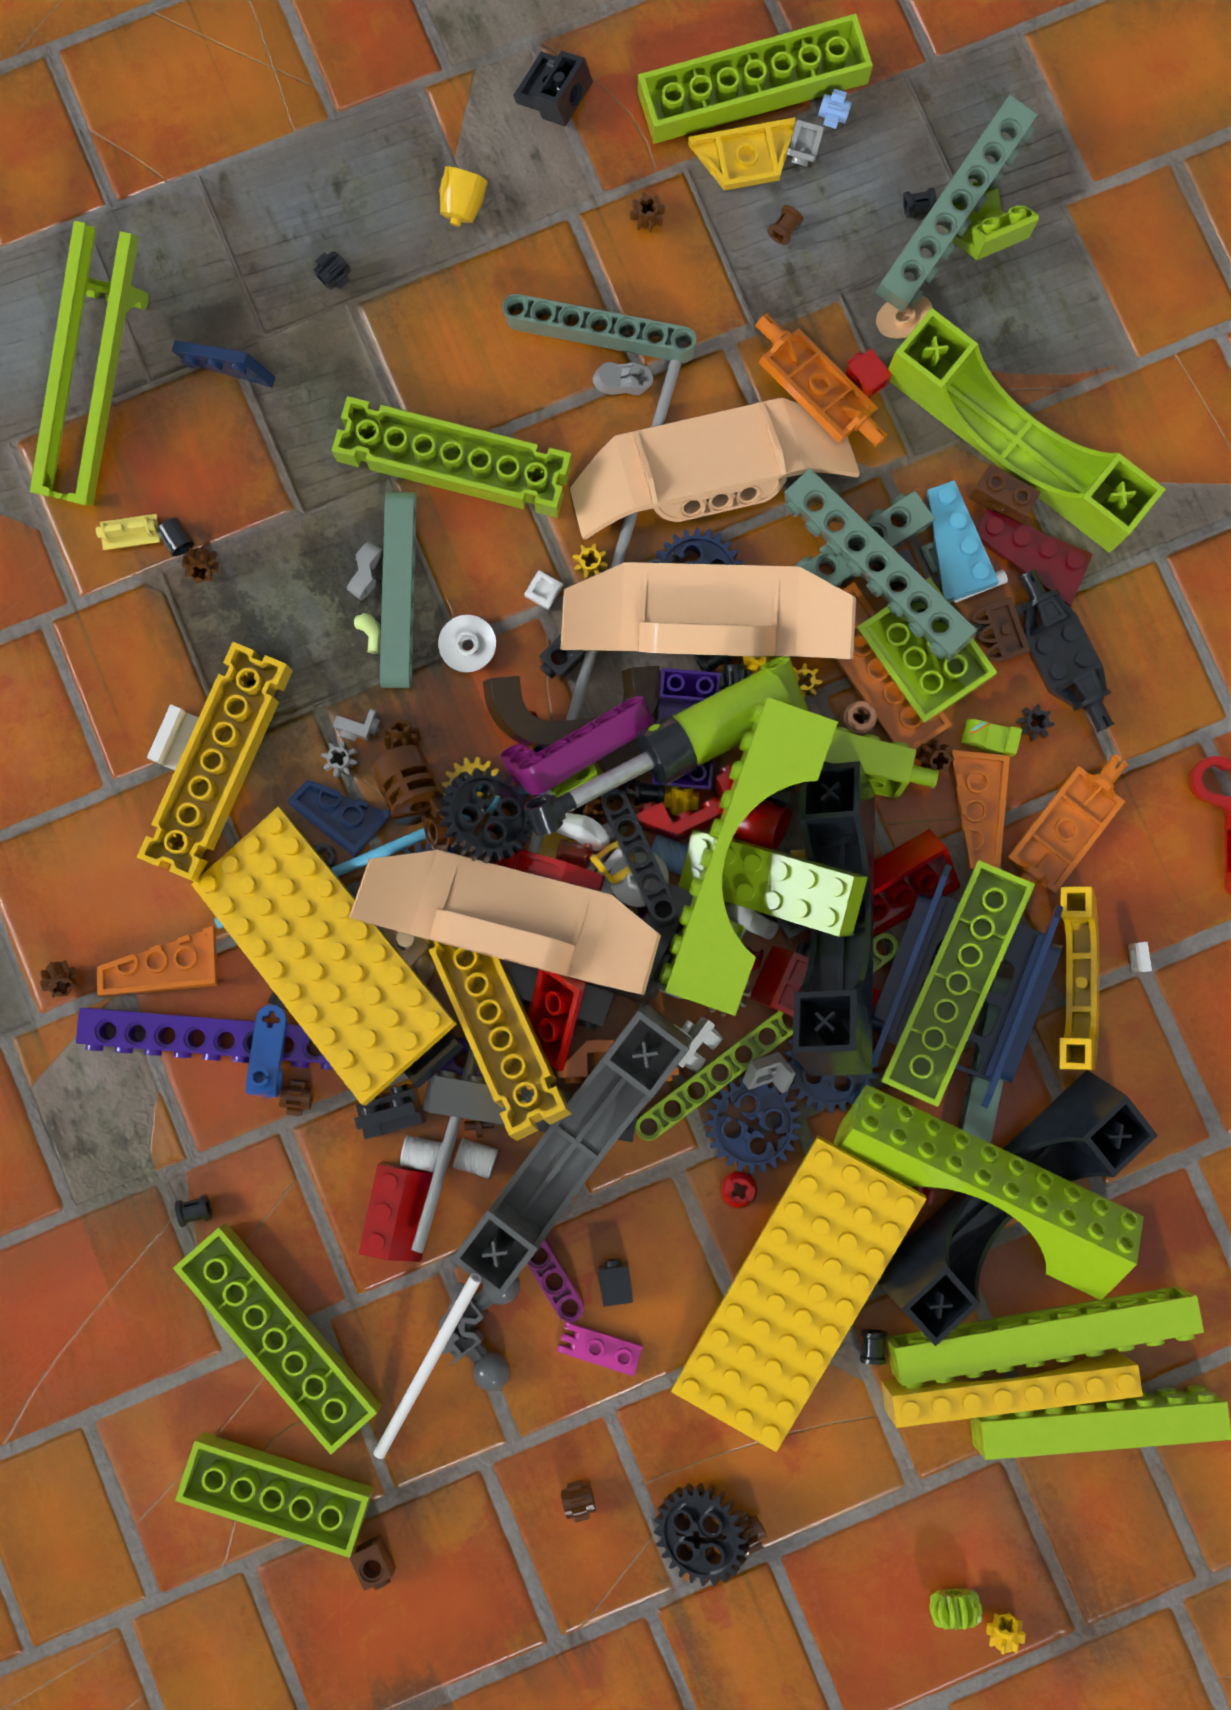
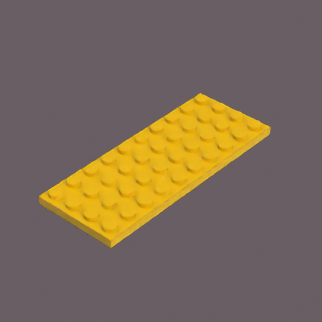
(327, 969)
(798, 1293)

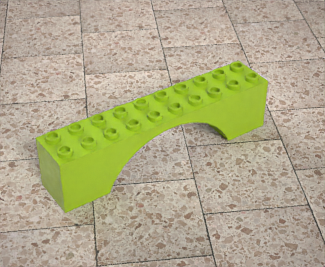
(1087, 487)
(780, 751)
(1081, 1234)

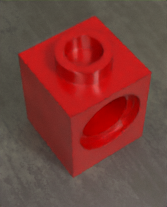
(868, 372)

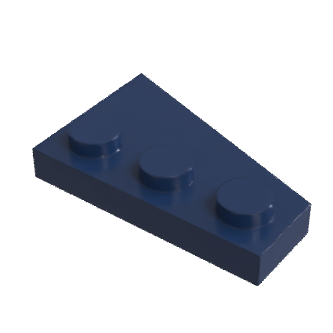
(224, 361)
(340, 817)

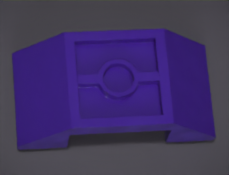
(677, 692)

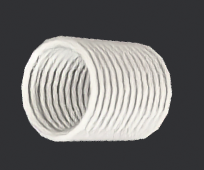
(420, 1153)
(476, 1158)

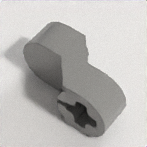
(622, 378)
(364, 580)

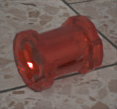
(574, 853)

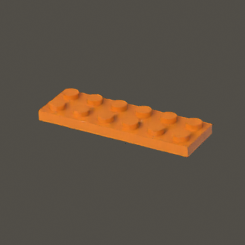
(880, 691)

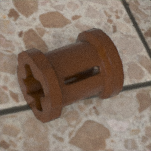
(785, 225)

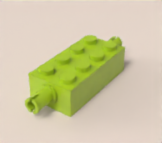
(885, 764)

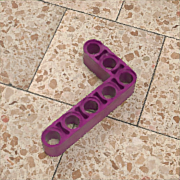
(578, 749)
(559, 1294)

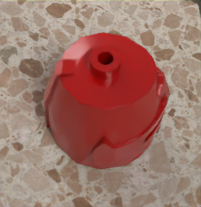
(765, 825)

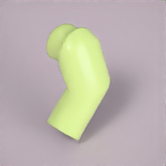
(372, 628)

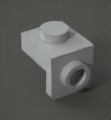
(805, 142)
(351, 730)
(769, 1069)

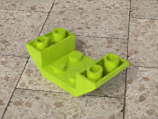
(993, 228)

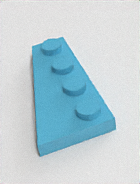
(959, 550)

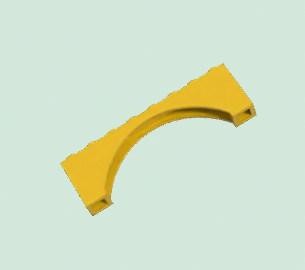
(1084, 1382)

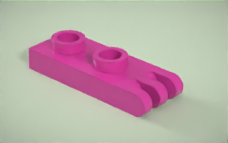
(601, 1348)

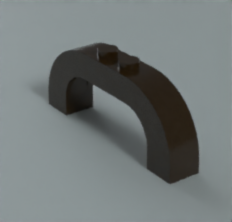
(514, 719)

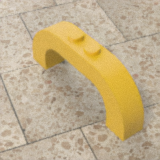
(1081, 1034)

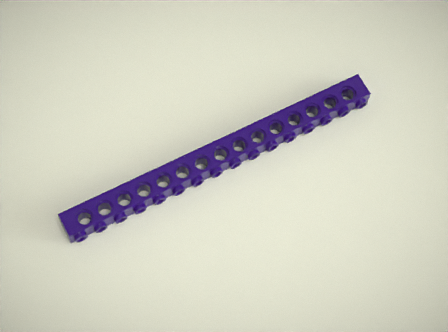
(93, 1024)

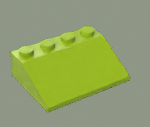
(921, 676)

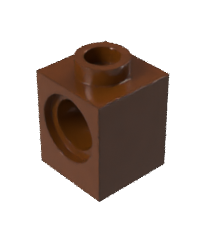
(373, 1550)

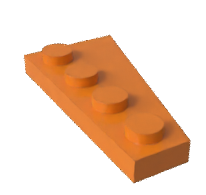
(981, 799)
(171, 966)

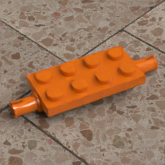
(818, 384)
(1068, 826)

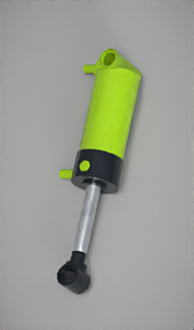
(680, 741)

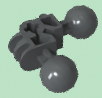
(490, 1369)

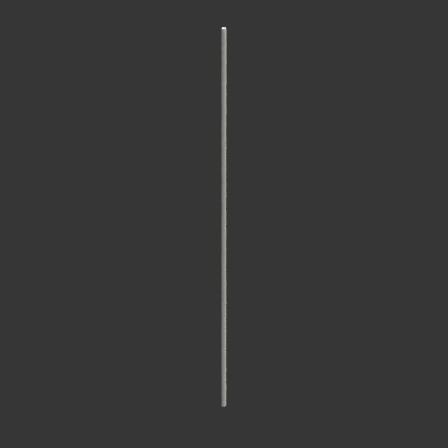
(536, 841)

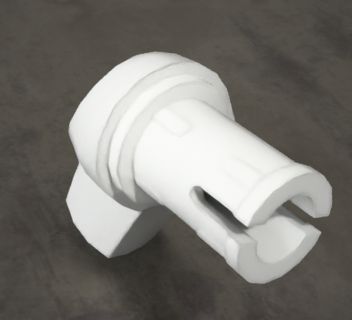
(587, 830)
(752, 920)

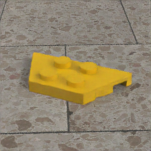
(746, 153)

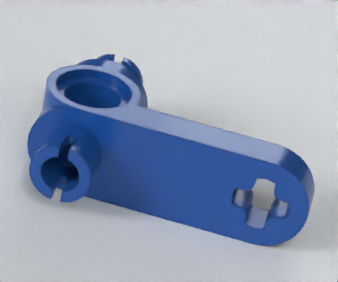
(266, 1054)

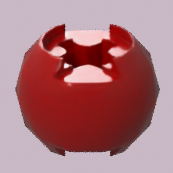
(727, 1187)

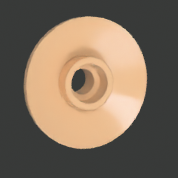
(900, 324)

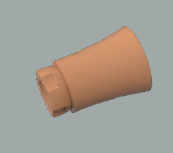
(857, 709)

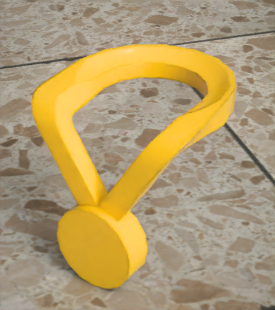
(617, 877)

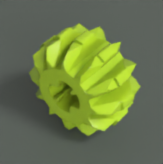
(955, 1608)

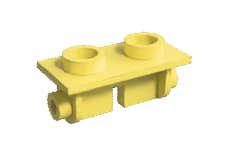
(128, 532)

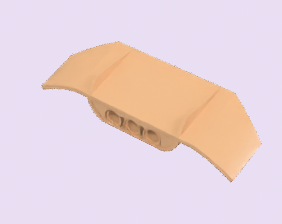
(706, 464)
(709, 611)
(509, 917)

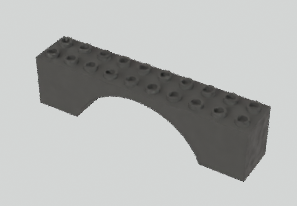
(572, 1149)

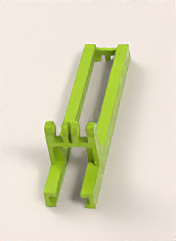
(120, 299)

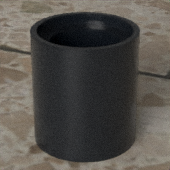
(175, 537)

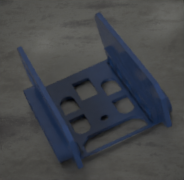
(1033, 963)

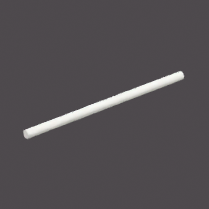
(427, 1365)

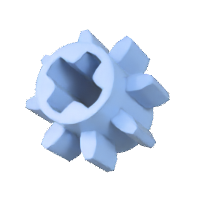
(834, 108)

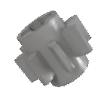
(331, 759)

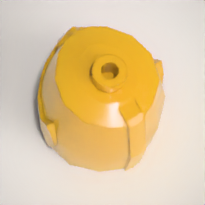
(461, 195)

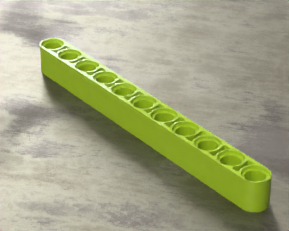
(734, 1068)

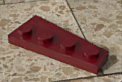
(1056, 562)

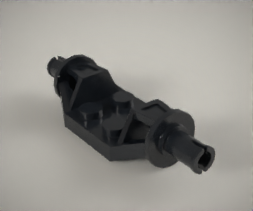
(1064, 652)

